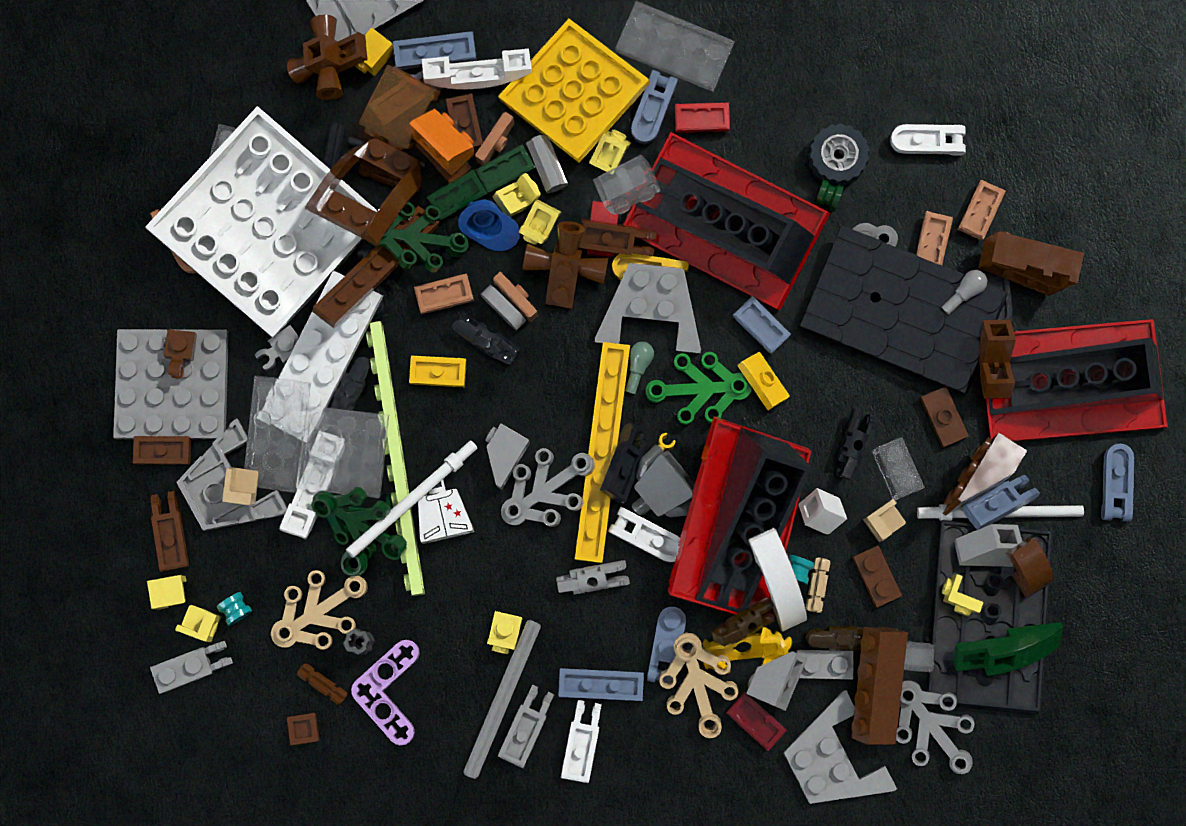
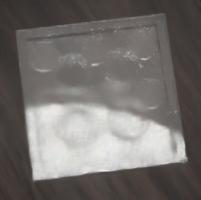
(342, 450)

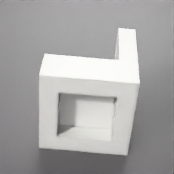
(822, 511)

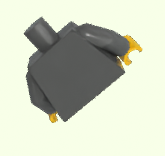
(662, 483)

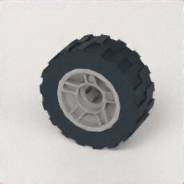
(848, 143)

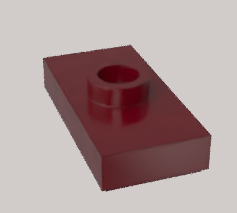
(756, 721)

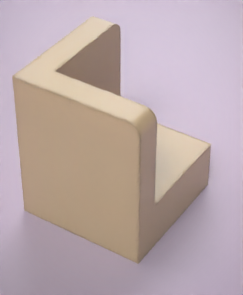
(240, 486)
(884, 521)

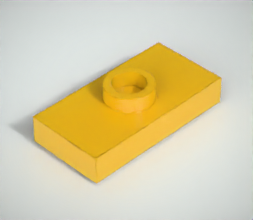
(763, 380)

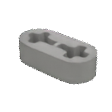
(503, 307)

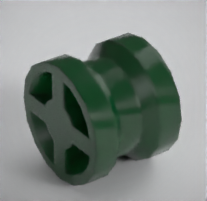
(828, 195)

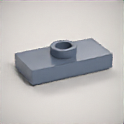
(761, 325)

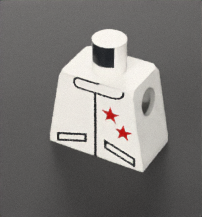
(442, 515)

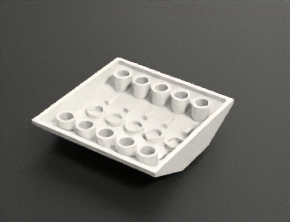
(248, 223)

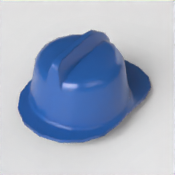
(489, 225)

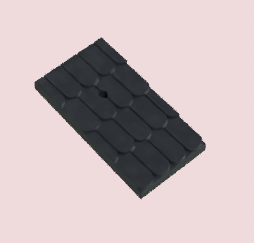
(908, 321)
(1002, 609)

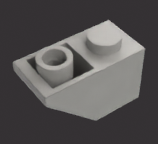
(988, 545)

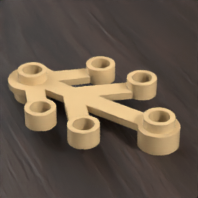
(315, 612)
(697, 679)

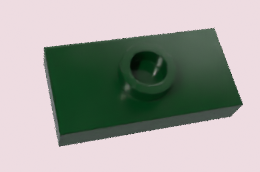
(505, 169)
(457, 194)

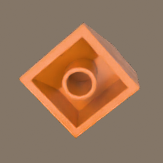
(442, 140)

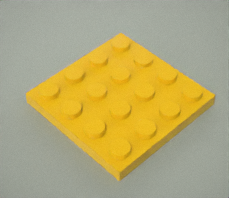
(574, 90)

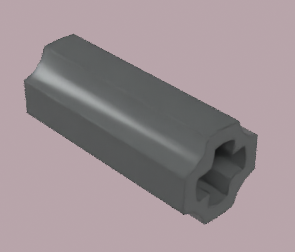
(351, 639)

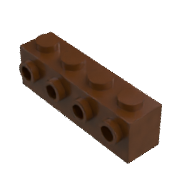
(879, 685)

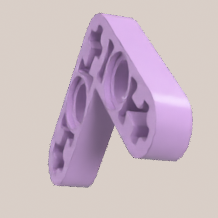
(378, 685)

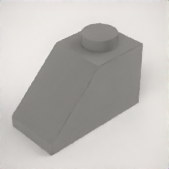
(505, 452)
(777, 680)

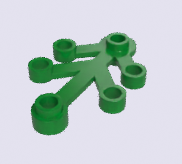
(703, 388)

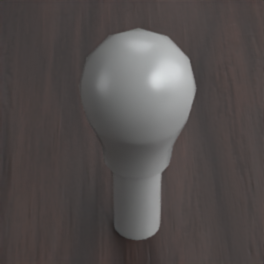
(972, 284)

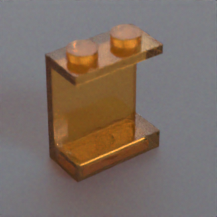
(395, 104)

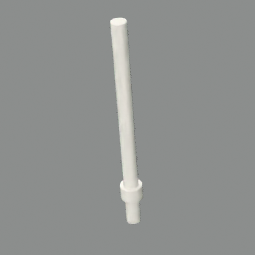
(452, 463)
(1025, 511)

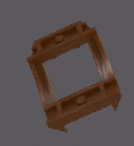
(355, 216)

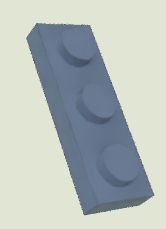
(457, 46)
(601, 684)

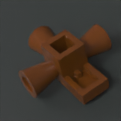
(327, 57)
(565, 264)

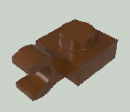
(178, 348)

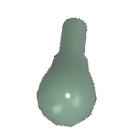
(640, 357)

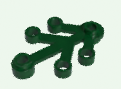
(415, 240)
(329, 507)

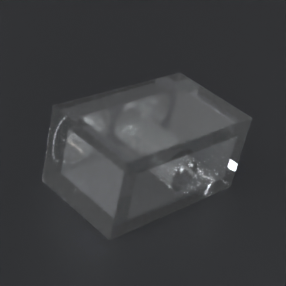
(627, 185)
(898, 469)

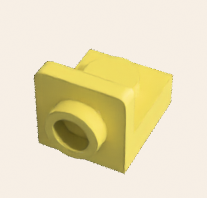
(610, 150)
(504, 632)

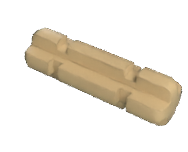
(818, 585)

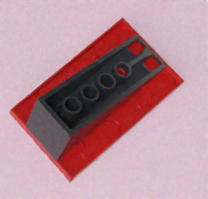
(728, 221)
(1082, 382)
(741, 491)

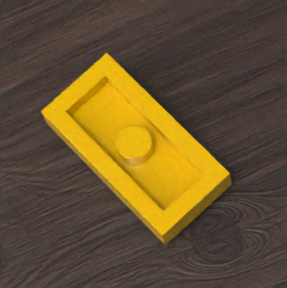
(437, 371)

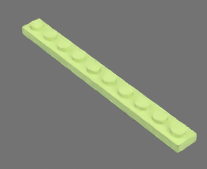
(397, 470)

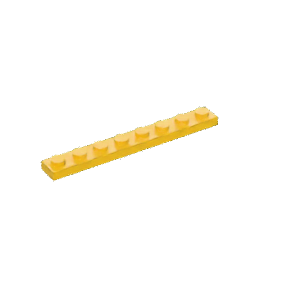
(602, 448)

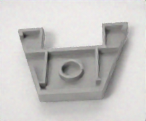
(656, 295)
(205, 483)
(823, 764)

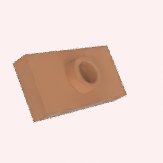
(495, 140)
(981, 210)
(934, 237)
(443, 294)
(516, 296)

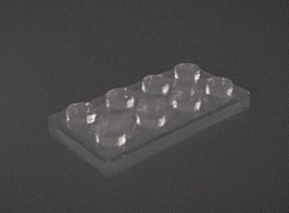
(674, 46)
(276, 431)

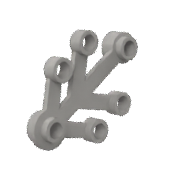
(543, 490)
(931, 723)

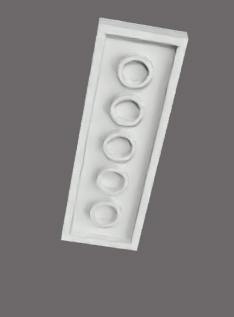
(326, 352)

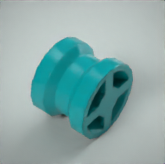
(800, 568)
(234, 608)

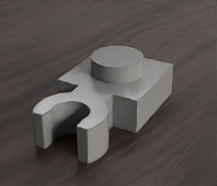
(282, 347)

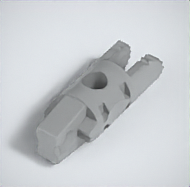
(579, 581)

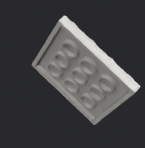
(158, 405)

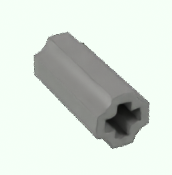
(547, 163)

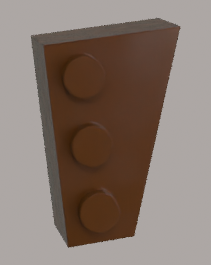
(1031, 262)

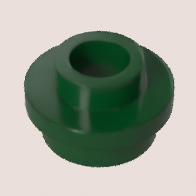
(348, 566)

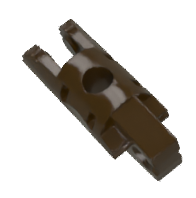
(744, 623)
(836, 638)

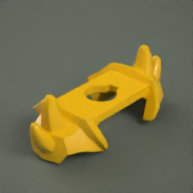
(763, 645)

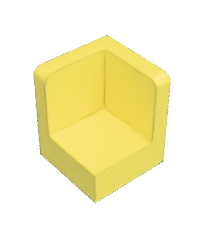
(166, 591)
(199, 623)

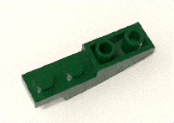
(1016, 650)

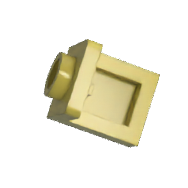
(517, 196)
(539, 223)
(963, 604)

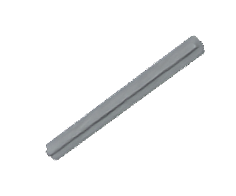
(502, 699)

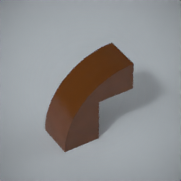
(995, 353)
(1031, 566)

